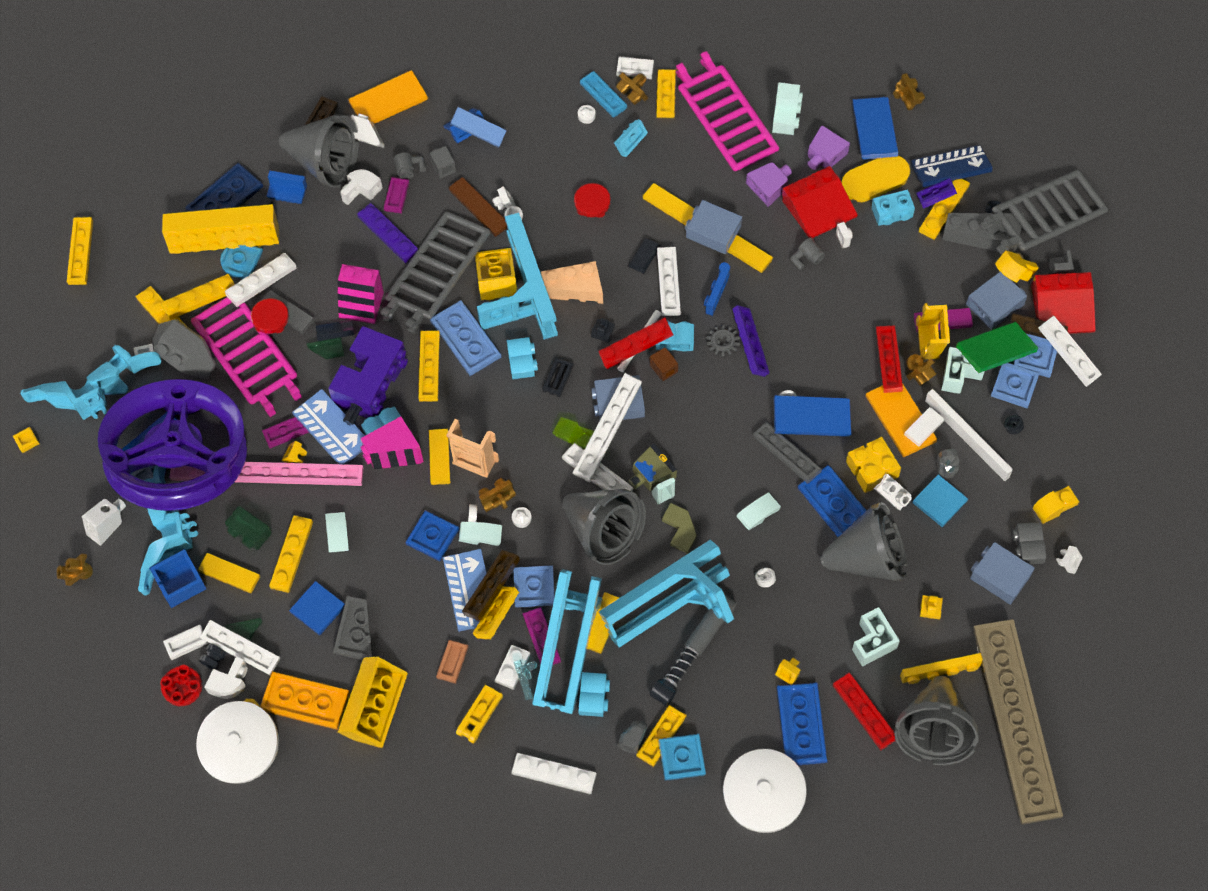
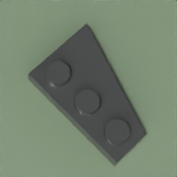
(353, 633)

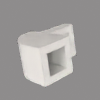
(360, 182)
(229, 684)

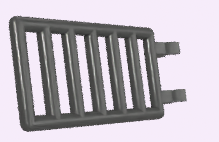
(1016, 240)
(420, 313)

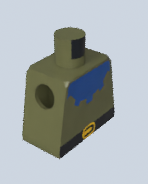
(652, 469)

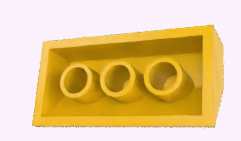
(373, 702)

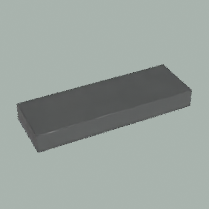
(297, 318)

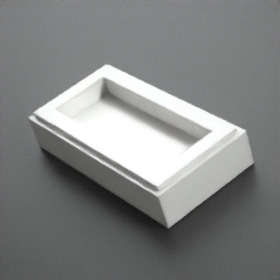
(924, 426)
(185, 642)

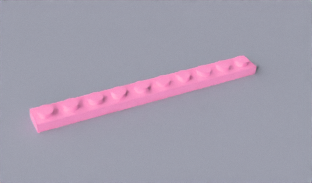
(286, 473)

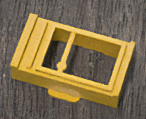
(928, 332)

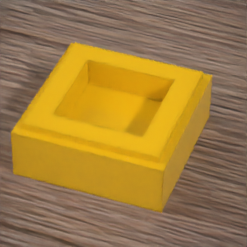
(26, 440)

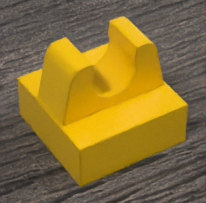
(292, 452)
(931, 607)
(788, 671)

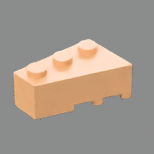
(574, 282)

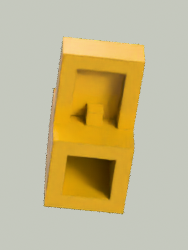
(1015, 267)
(1054, 504)

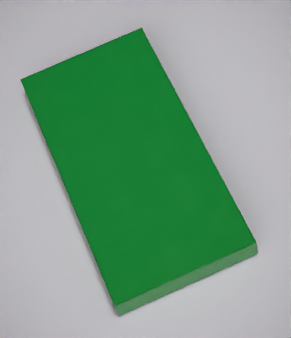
(997, 347)

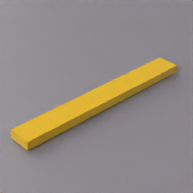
(683, 212)

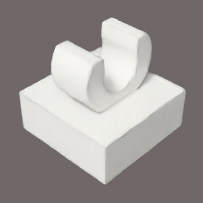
(504, 200)
(1071, 559)

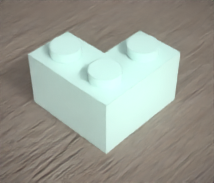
(787, 106)
(956, 369)
(878, 640)

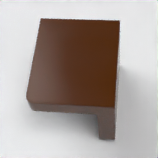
(663, 364)

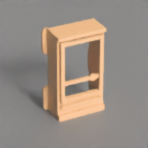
(470, 455)

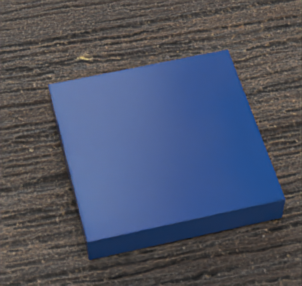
(432, 535)
(317, 608)

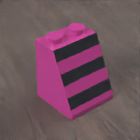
(359, 293)
(391, 446)

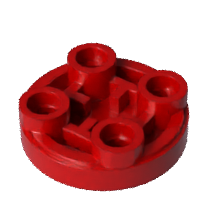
(592, 200)
(269, 316)
(181, 686)

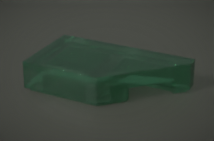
(328, 348)
(245, 628)

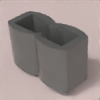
(1030, 542)

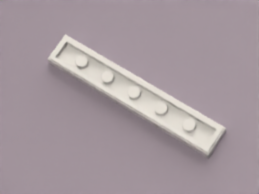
(607, 427)
(968, 435)

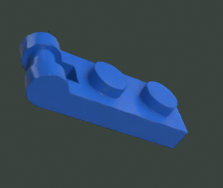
(717, 288)

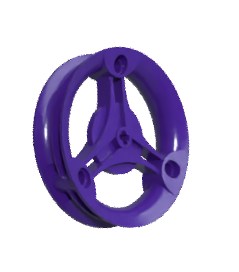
(172, 445)

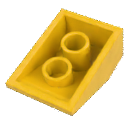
(496, 274)

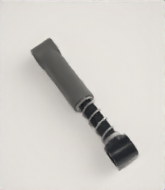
(665, 689)

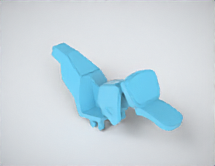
(100, 382)
(175, 536)

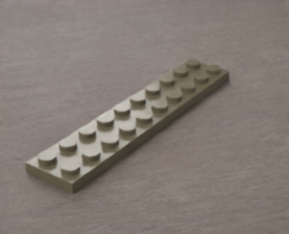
(1017, 722)

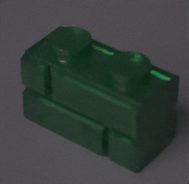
(248, 528)

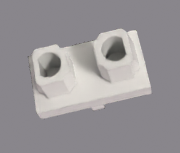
(893, 492)

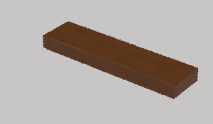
(478, 206)

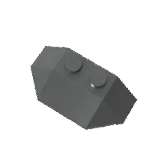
(183, 349)

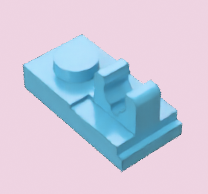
(631, 137)

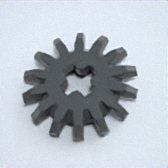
(720, 334)

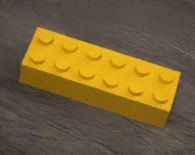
(220, 229)

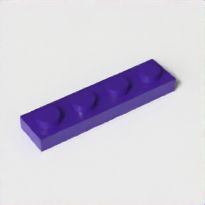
(387, 232)
(751, 341)

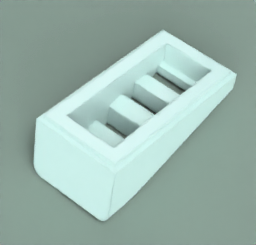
(664, 491)

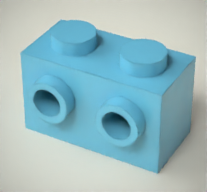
(893, 208)

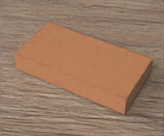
(452, 661)

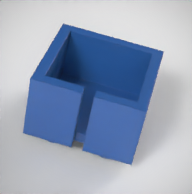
(177, 578)

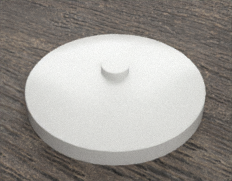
(237, 742)
(764, 790)

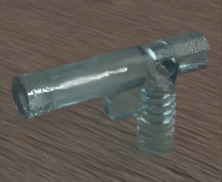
(524, 675)

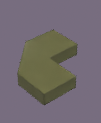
(680, 519)

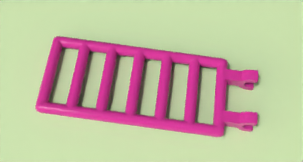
(712, 70)
(233, 373)

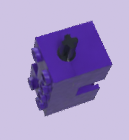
(364, 391)

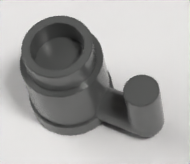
(404, 165)
(810, 250)

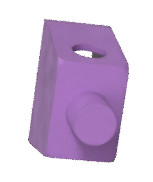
(826, 149)
(768, 182)

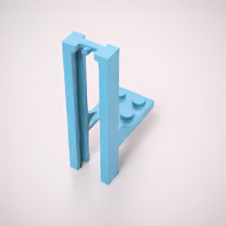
(532, 292)
(698, 591)
(569, 600)

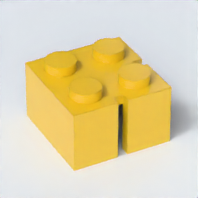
(874, 463)

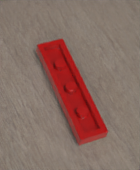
(636, 343)
(889, 359)
(865, 711)

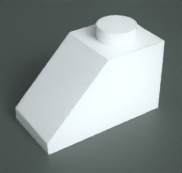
(367, 131)

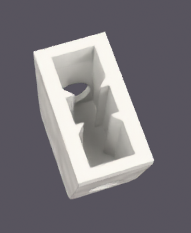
(103, 520)

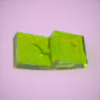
(572, 432)

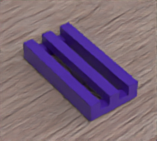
(936, 193)

